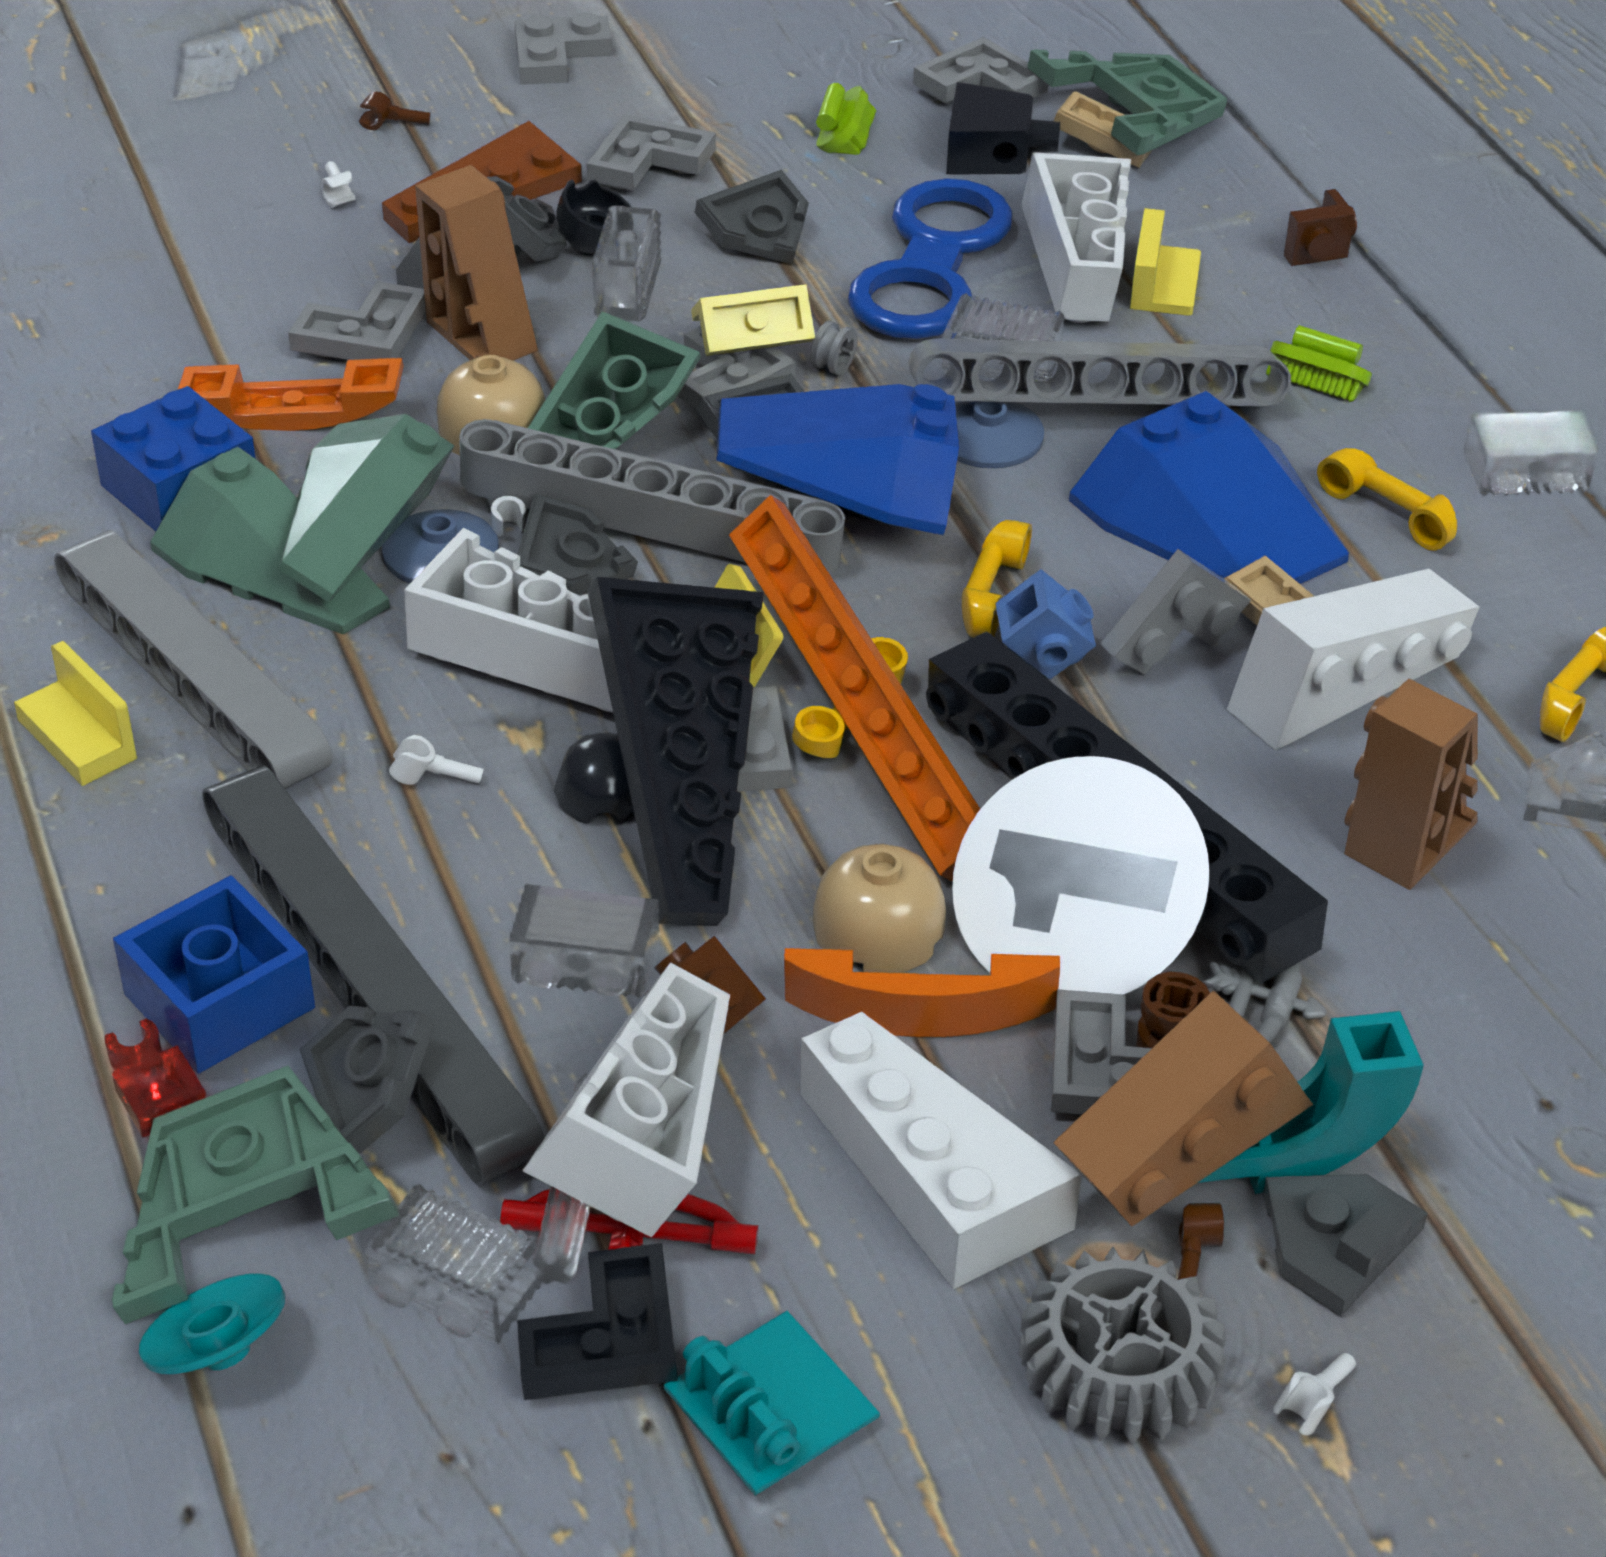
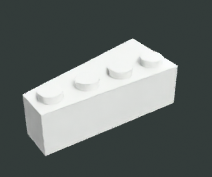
(1077, 229)
(506, 622)
(1345, 650)
(643, 1111)
(935, 1152)

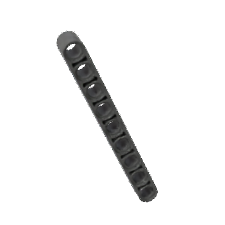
(369, 966)

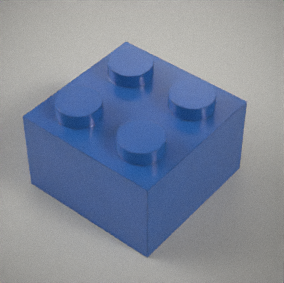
(154, 448)
(215, 973)

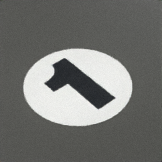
(1084, 868)

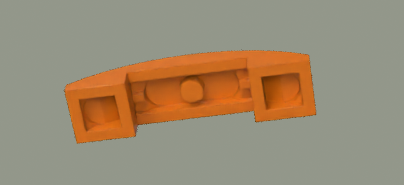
(297, 403)
(923, 1003)

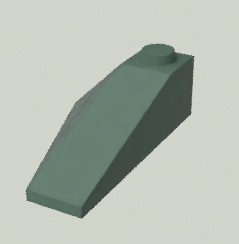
(615, 384)
(357, 495)
(234, 528)

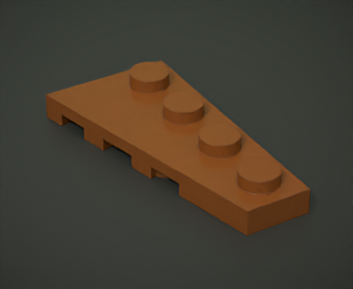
(519, 157)

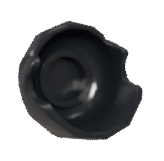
(583, 213)
(594, 779)

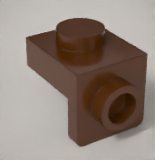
(1321, 231)
(717, 967)

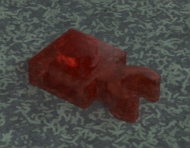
(151, 1079)

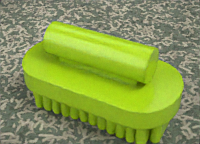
(844, 120)
(1323, 363)

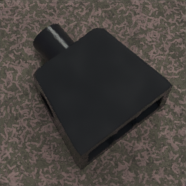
(995, 131)

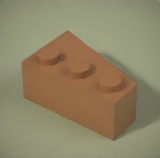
(472, 267)
(1412, 783)
(1183, 1111)

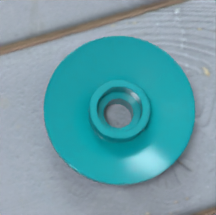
(213, 1325)

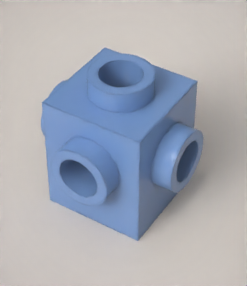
(1046, 624)

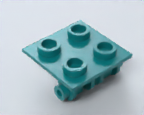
(769, 1400)

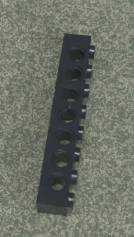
(1022, 720)

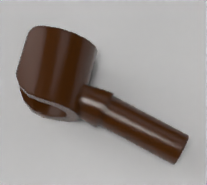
(382, 109)
(1200, 1227)

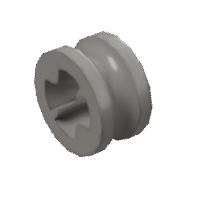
(833, 348)

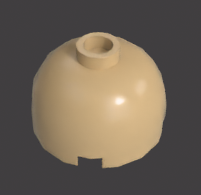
(489, 390)
(881, 907)

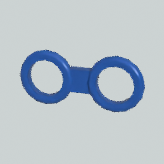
(930, 256)

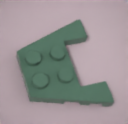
(1154, 87)
(231, 1159)

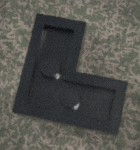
(616, 1344)

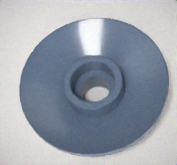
(997, 433)
(426, 535)

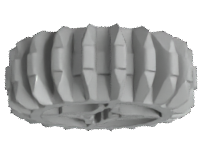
(1122, 1325)

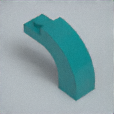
(1356, 1096)

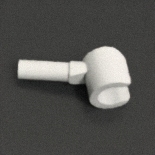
(336, 186)
(507, 510)
(418, 755)
(1313, 1395)

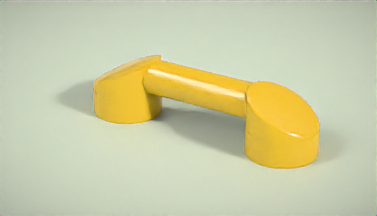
(1349, 469)
(1006, 546)
(1560, 705)
(821, 729)

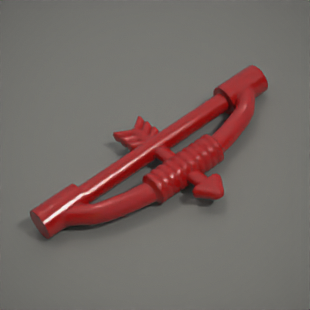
(724, 1235)

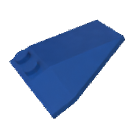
(859, 447)
(1210, 488)

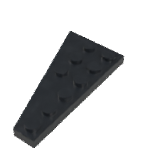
(682, 720)

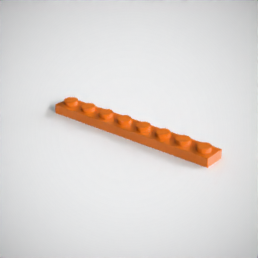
(858, 682)

